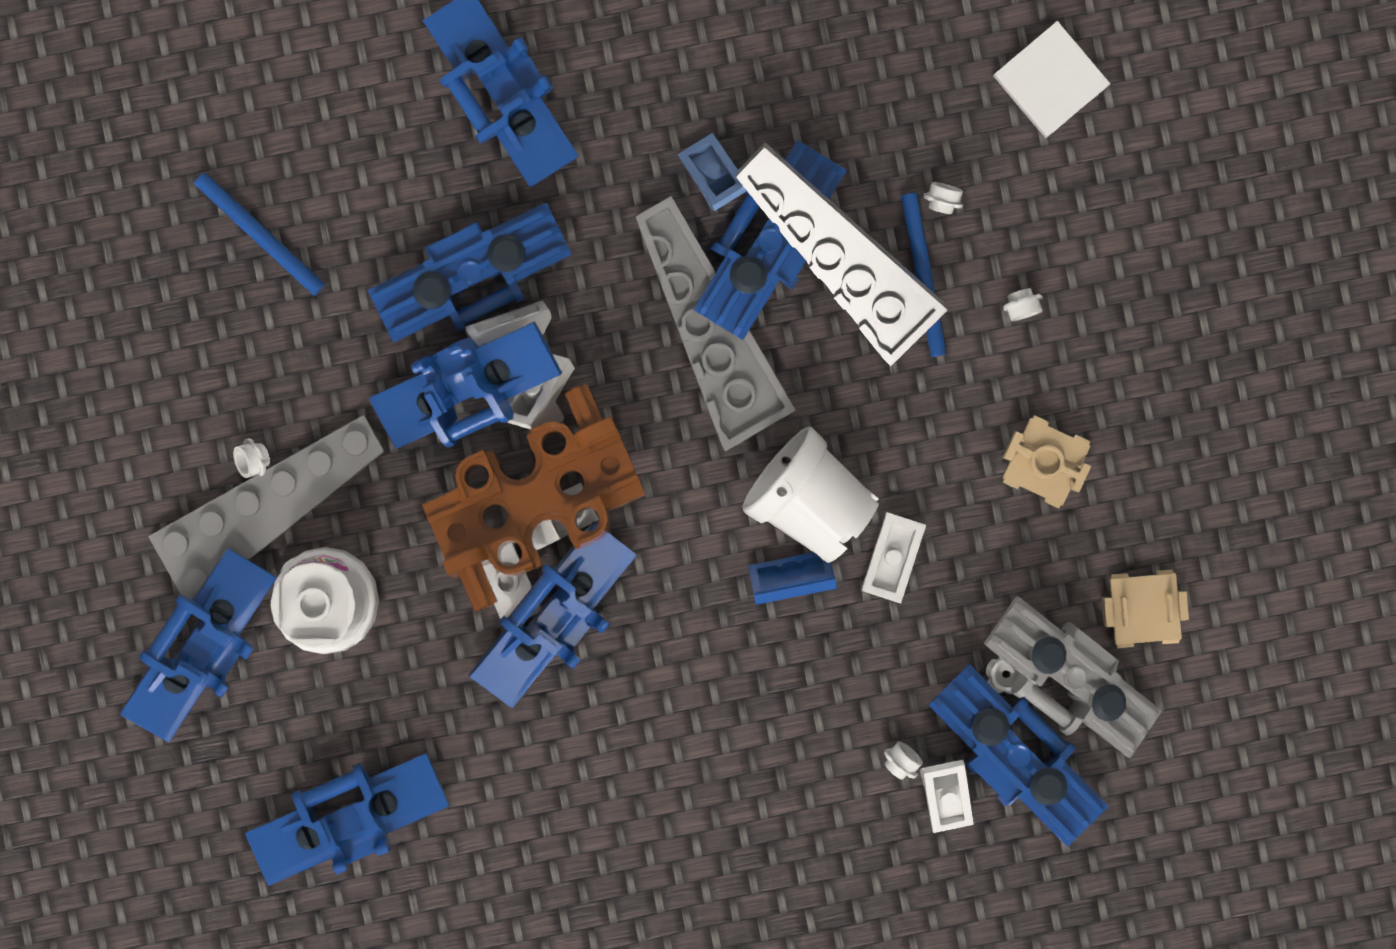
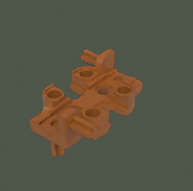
(593, 452)

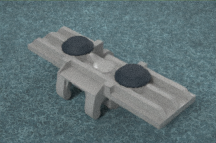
(1078, 664)

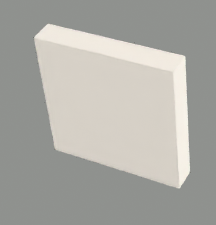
(1051, 79)

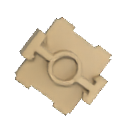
(1046, 461)
(1145, 608)

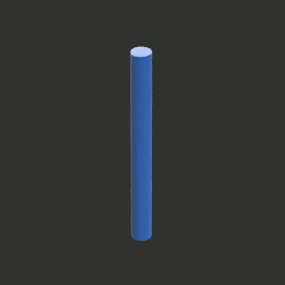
(259, 234)
(922, 265)

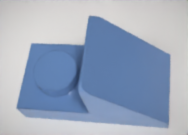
(712, 171)

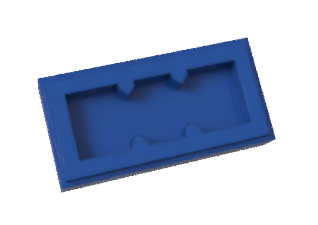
(791, 577)

